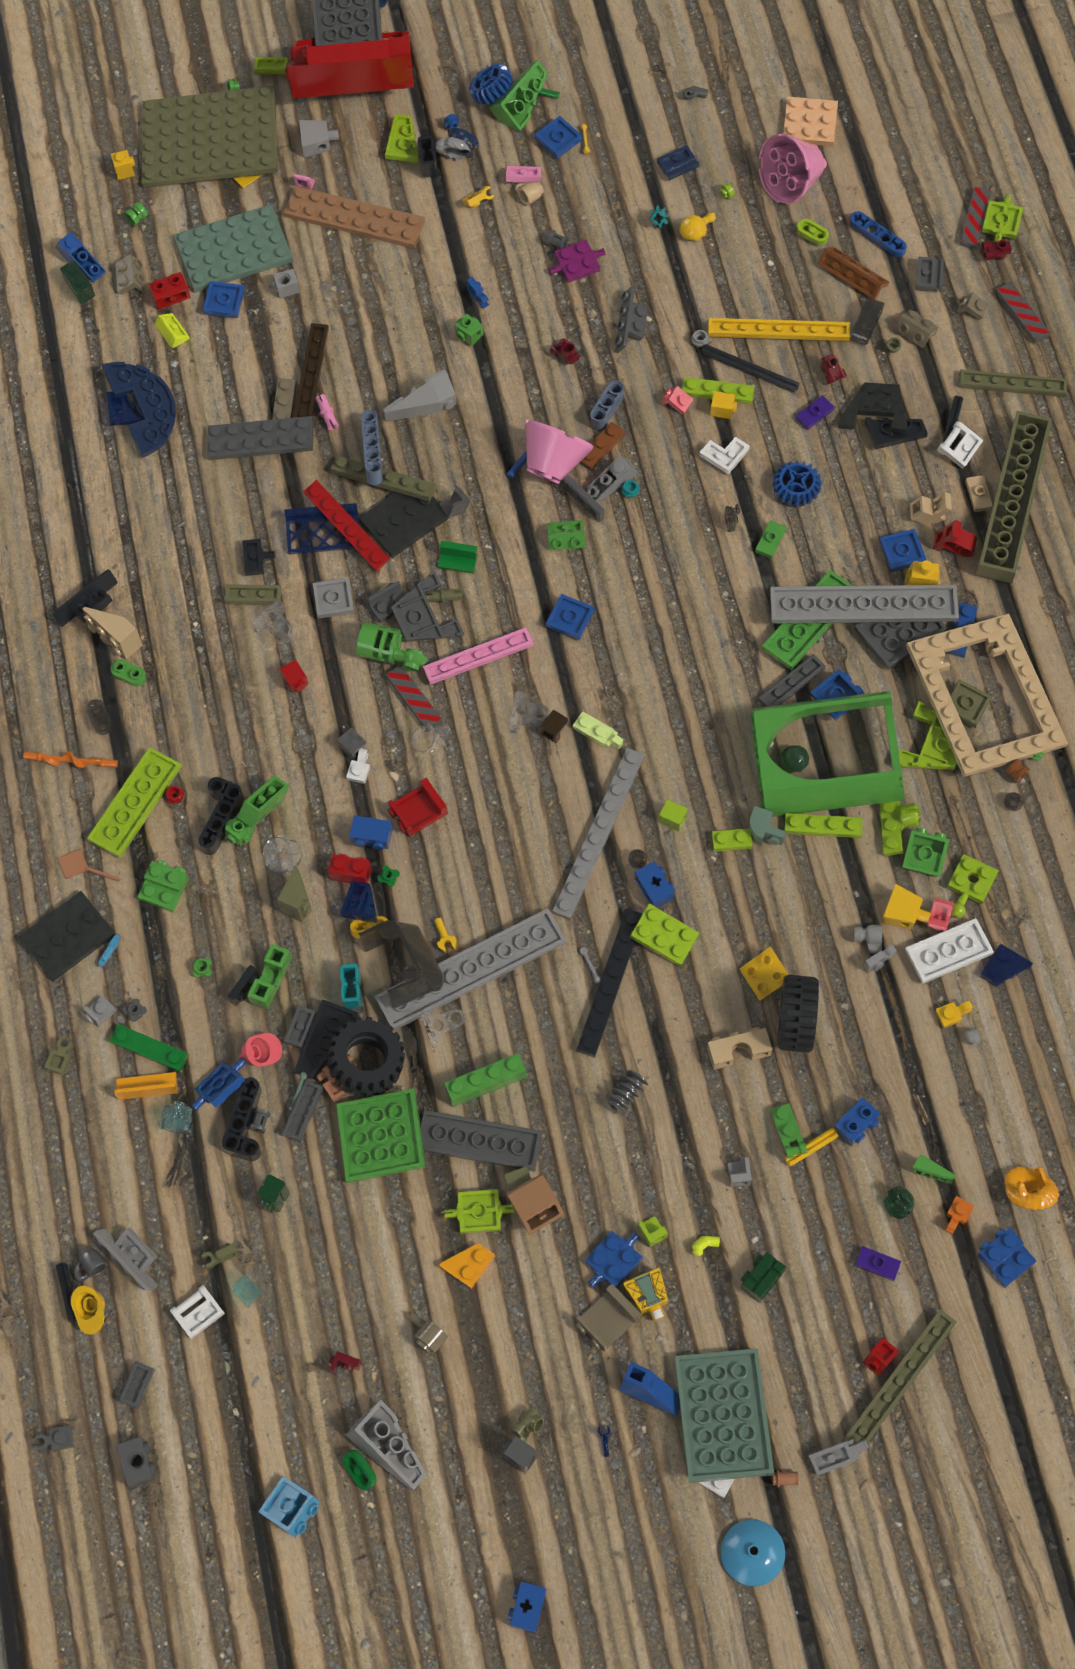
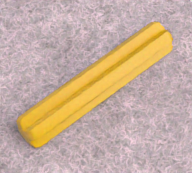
(814, 1145)

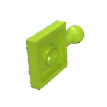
(975, 891)

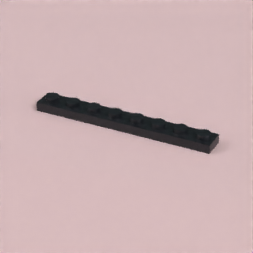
(609, 985)

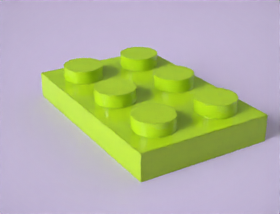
(664, 935)

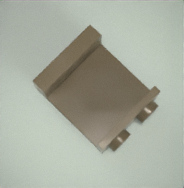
(608, 1318)

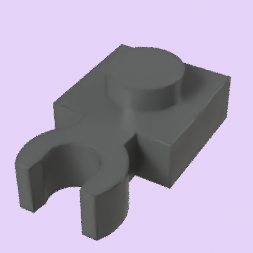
(59, 1439)

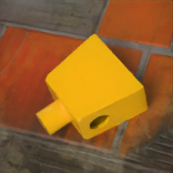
(923, 573)
(904, 909)

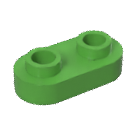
(127, 672)

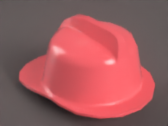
(261, 1050)

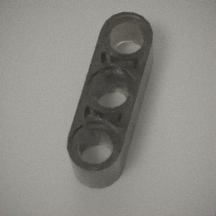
(867, 321)

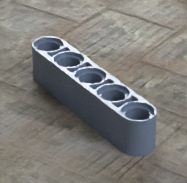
(371, 447)

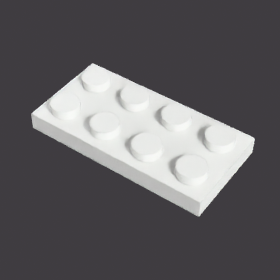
(949, 951)

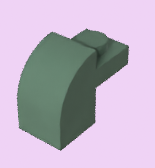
(760, 828)

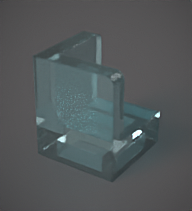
(246, 1290)

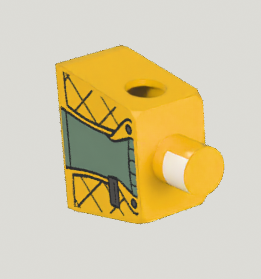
(648, 1293)

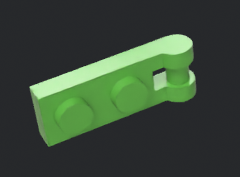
(788, 1130)

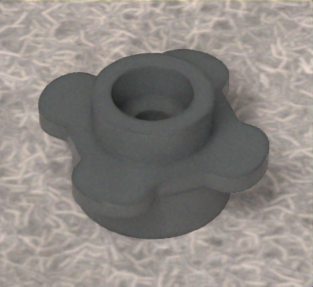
(134, 1016)

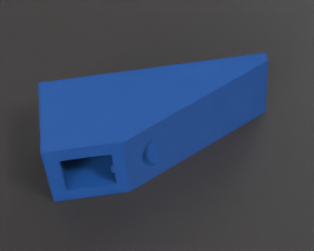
(74, 250)
(649, 1388)

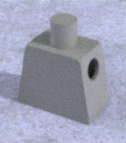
(316, 137)

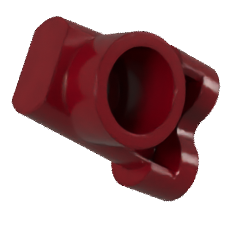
(996, 249)
(565, 350)
(832, 370)

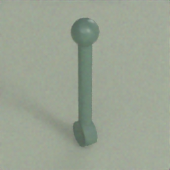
(303, 1076)

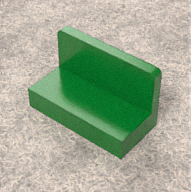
(457, 557)

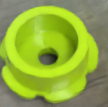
(727, 191)

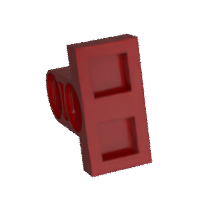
(955, 540)

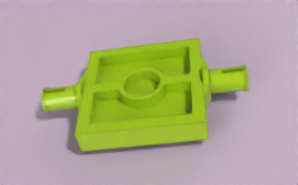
(1002, 219)
(479, 1211)

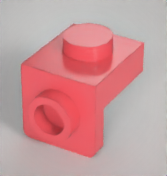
(677, 399)
(940, 914)

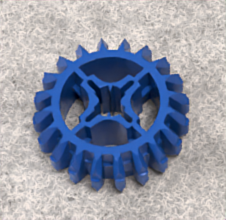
(490, 84)
(797, 476)

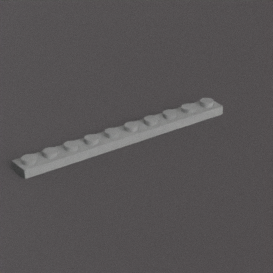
(598, 834)

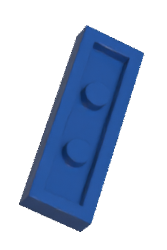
(966, 617)

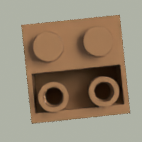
(535, 1204)

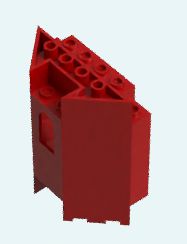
(350, 66)

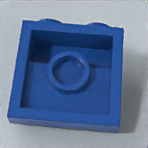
(836, 685)
(1006, 1256)

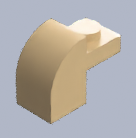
(930, 511)

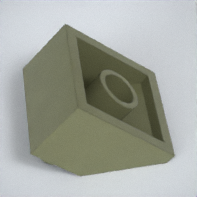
(293, 898)

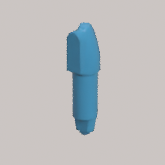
(109, 950)

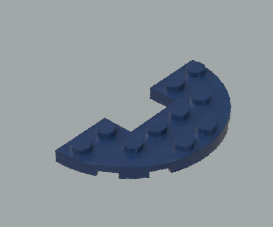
(153, 400)

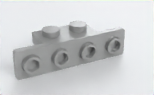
(131, 1254)

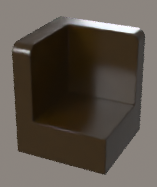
(553, 725)

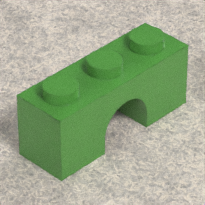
(274, 969)

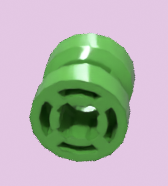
(136, 214)

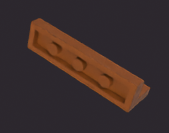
(852, 272)

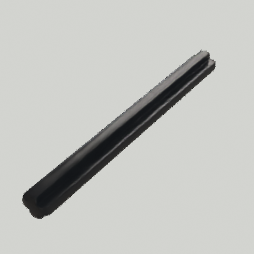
(750, 368)

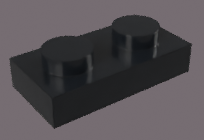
(240, 990)

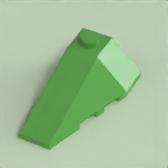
(516, 105)

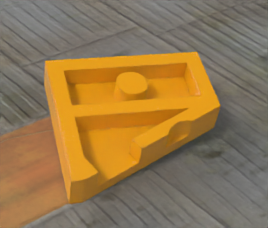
(468, 1264)

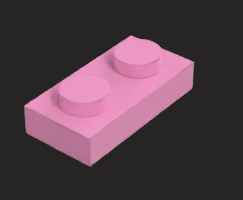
(523, 174)

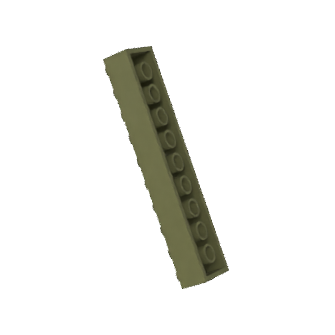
(1014, 497)

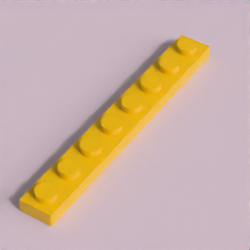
(779, 329)

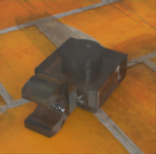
(731, 517)

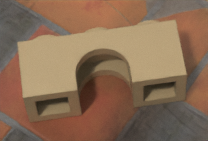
(754, 1041)

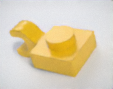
(474, 199)
(951, 1015)

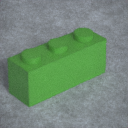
(263, 801)

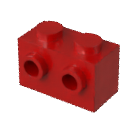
(169, 290)
(348, 869)

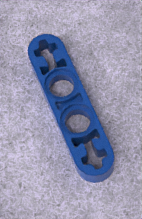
(880, 232)

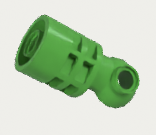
(384, 645)

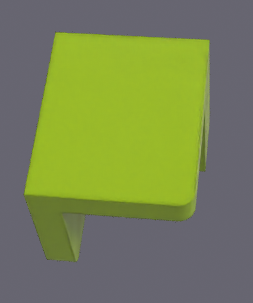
(673, 815)
(652, 1231)

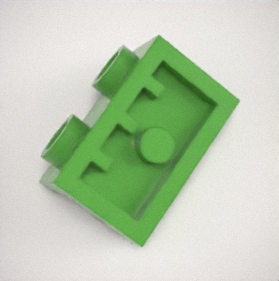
(566, 535)

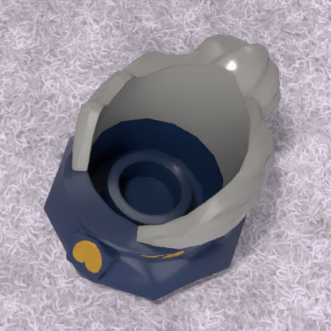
(458, 144)

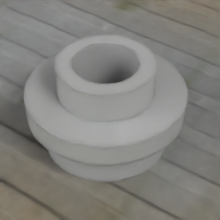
(700, 334)

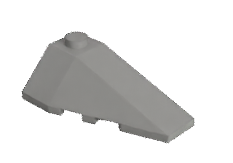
(430, 398)
(384, 1442)

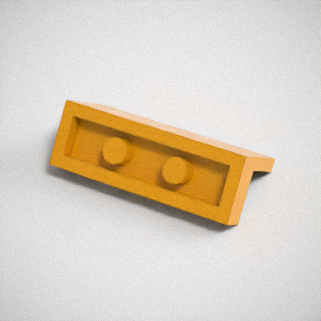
(146, 1086)

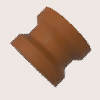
(1017, 770)

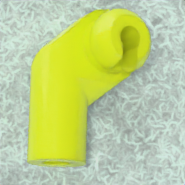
(704, 1241)

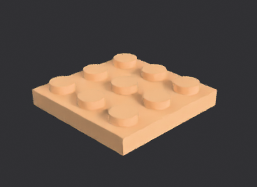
(811, 120)

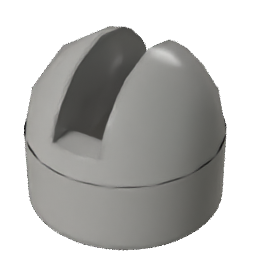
(972, 1036)

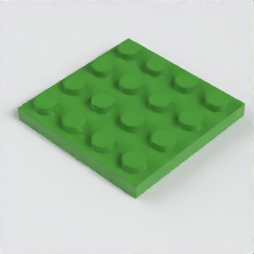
(380, 1135)

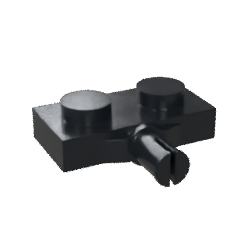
(255, 556)

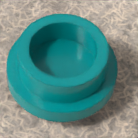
(630, 488)

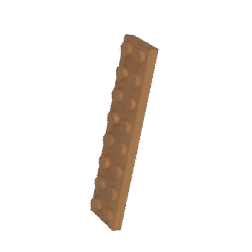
(354, 217)

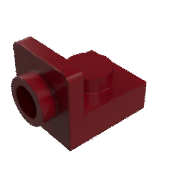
(348, 1362)

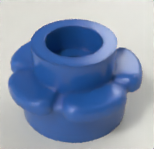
(451, 121)

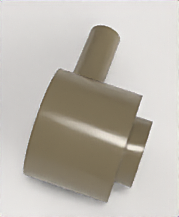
(429, 1336)

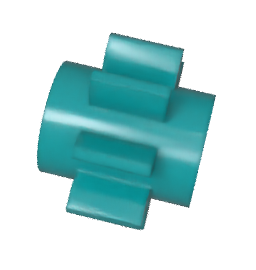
(662, 213)

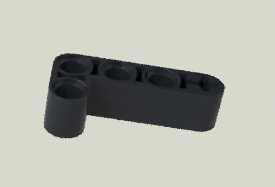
(217, 817)
(245, 1117)

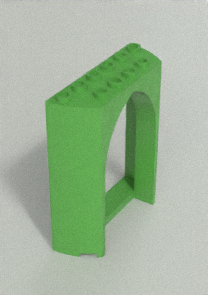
(797, 795)

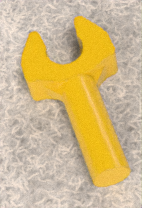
(445, 938)

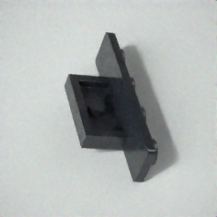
(91, 596)

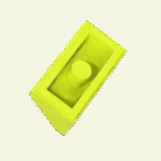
(171, 330)

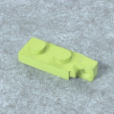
(597, 731)

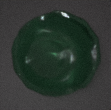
(794, 759)
(899, 1202)

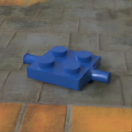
(219, 1084)
(613, 1259)

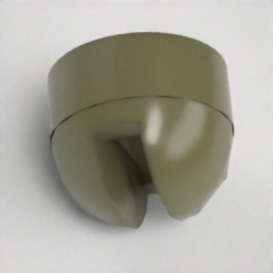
(896, 342)

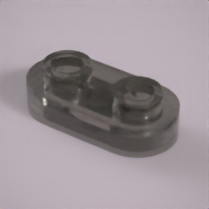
(100, 718)

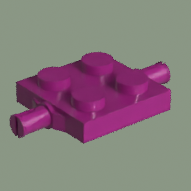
(577, 261)

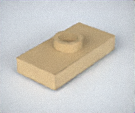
(979, 493)

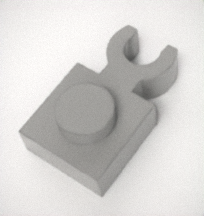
(877, 960)

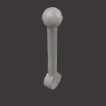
(583, 951)

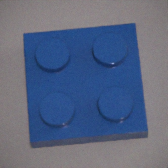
(558, 137)
(224, 299)
(902, 549)
(570, 617)

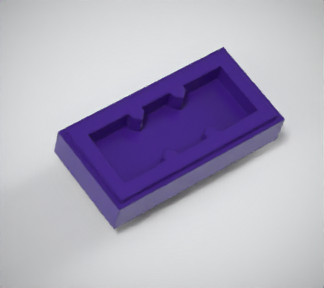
(815, 412)
(878, 1263)

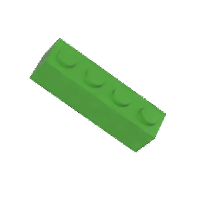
(485, 1080)

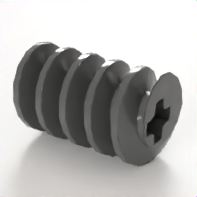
(625, 1090)

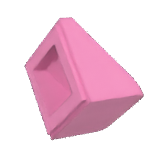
(303, 181)

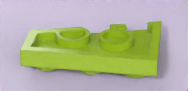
(401, 141)

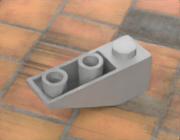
(611, 478)

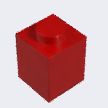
(294, 676)

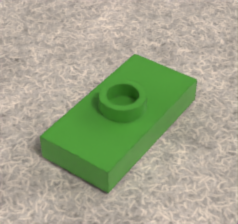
(770, 539)

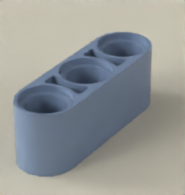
(606, 412)

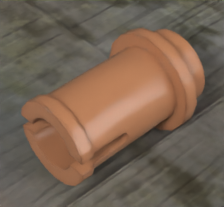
(785, 1478)

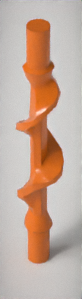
(69, 757)

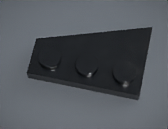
(883, 437)

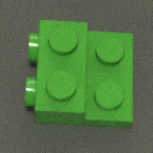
(926, 852)
(163, 885)

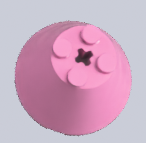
(789, 167)
(551, 452)

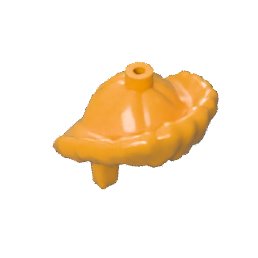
(1030, 1188)

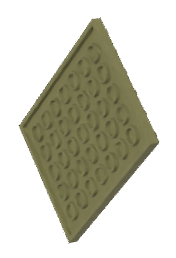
(209, 136)

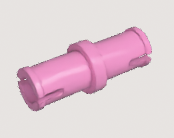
(327, 412)

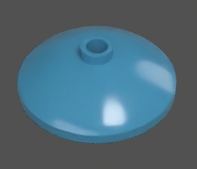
(749, 1568)

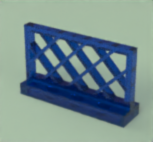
(310, 514)

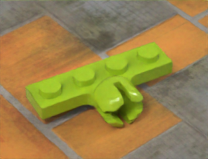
(893, 821)

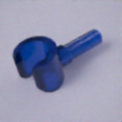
(604, 1437)

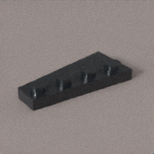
(324, 1027)

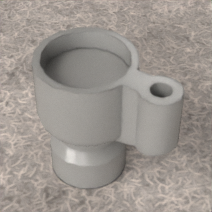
(871, 935)

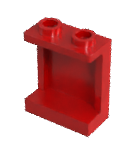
(418, 808)

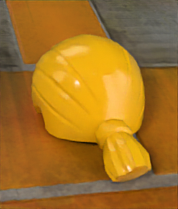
(694, 227)

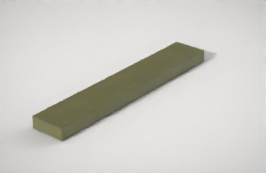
(1013, 383)

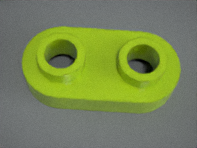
(813, 232)

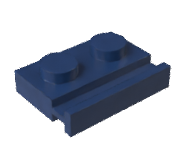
(677, 162)

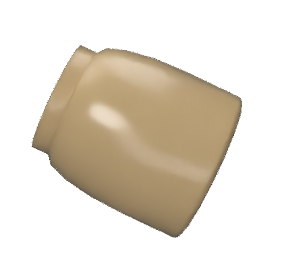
(529, 192)

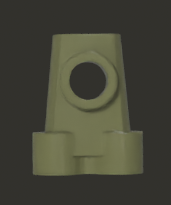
(528, 1422)

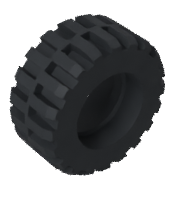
(798, 1013)
(365, 1033)

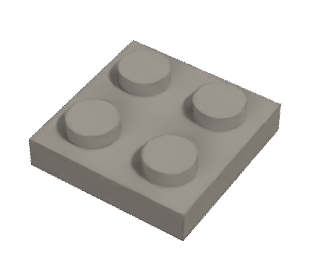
(333, 598)

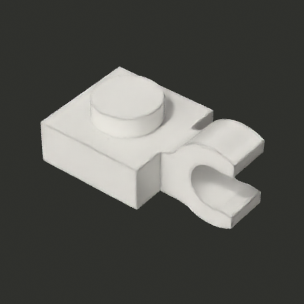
(359, 769)

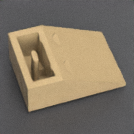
(114, 631)

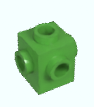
(469, 329)
(238, 831)

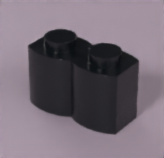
(427, 156)

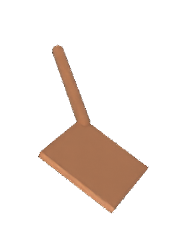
(75, 863)

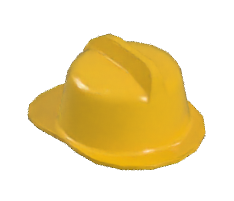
(88, 1309)

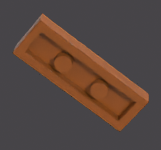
(603, 444)

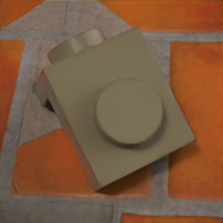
(973, 305)

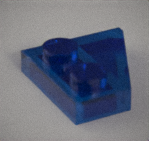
(121, 410)
(359, 903)
(1004, 965)

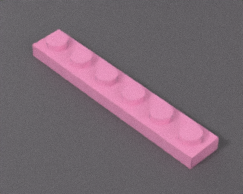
(478, 656)

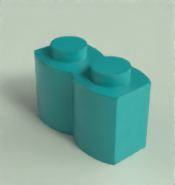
(350, 986)

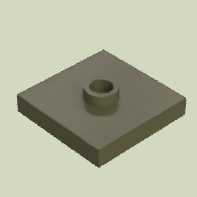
(969, 702)

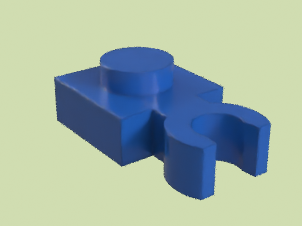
(475, 289)

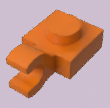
(959, 1213)

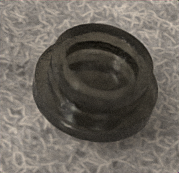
(1016, 797)
(637, 853)

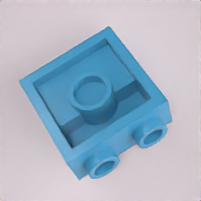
(289, 1507)

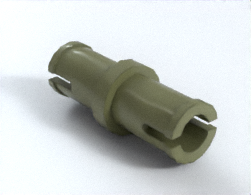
(444, 595)

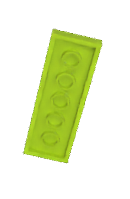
(134, 802)

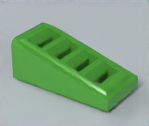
(930, 1169)

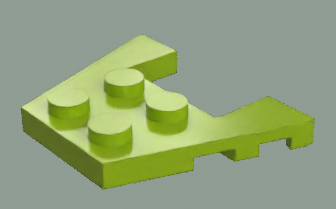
(936, 749)

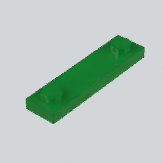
(148, 1048)

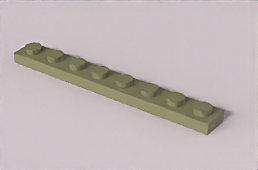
(901, 1378)

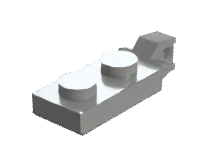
(837, 1455)

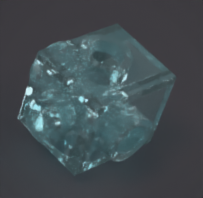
(176, 1117)

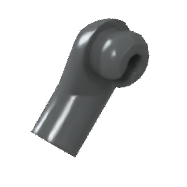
(694, 91)

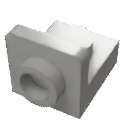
(99, 1011)

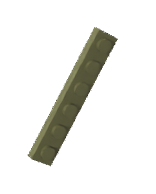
(391, 480)

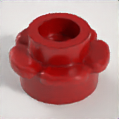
(174, 790)

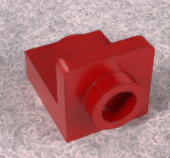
(880, 1356)

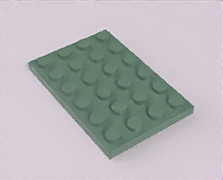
(233, 248)
(723, 1416)

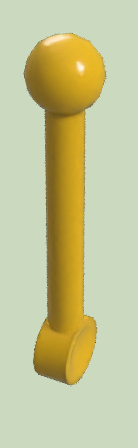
(586, 150)

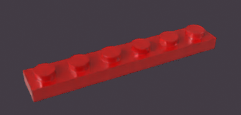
(346, 525)

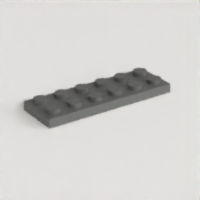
(260, 438)
(480, 1140)

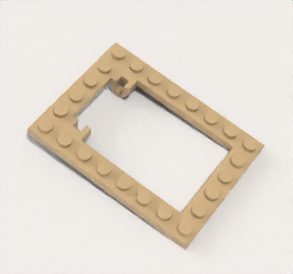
(928, 660)

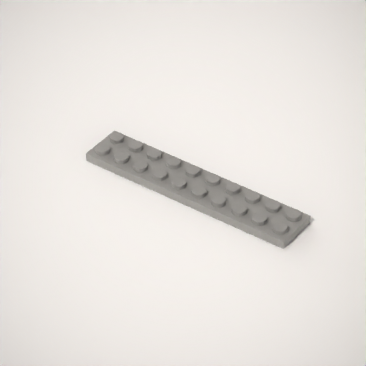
(864, 604)
(481, 965)

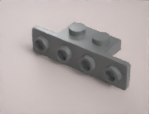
(631, 320)

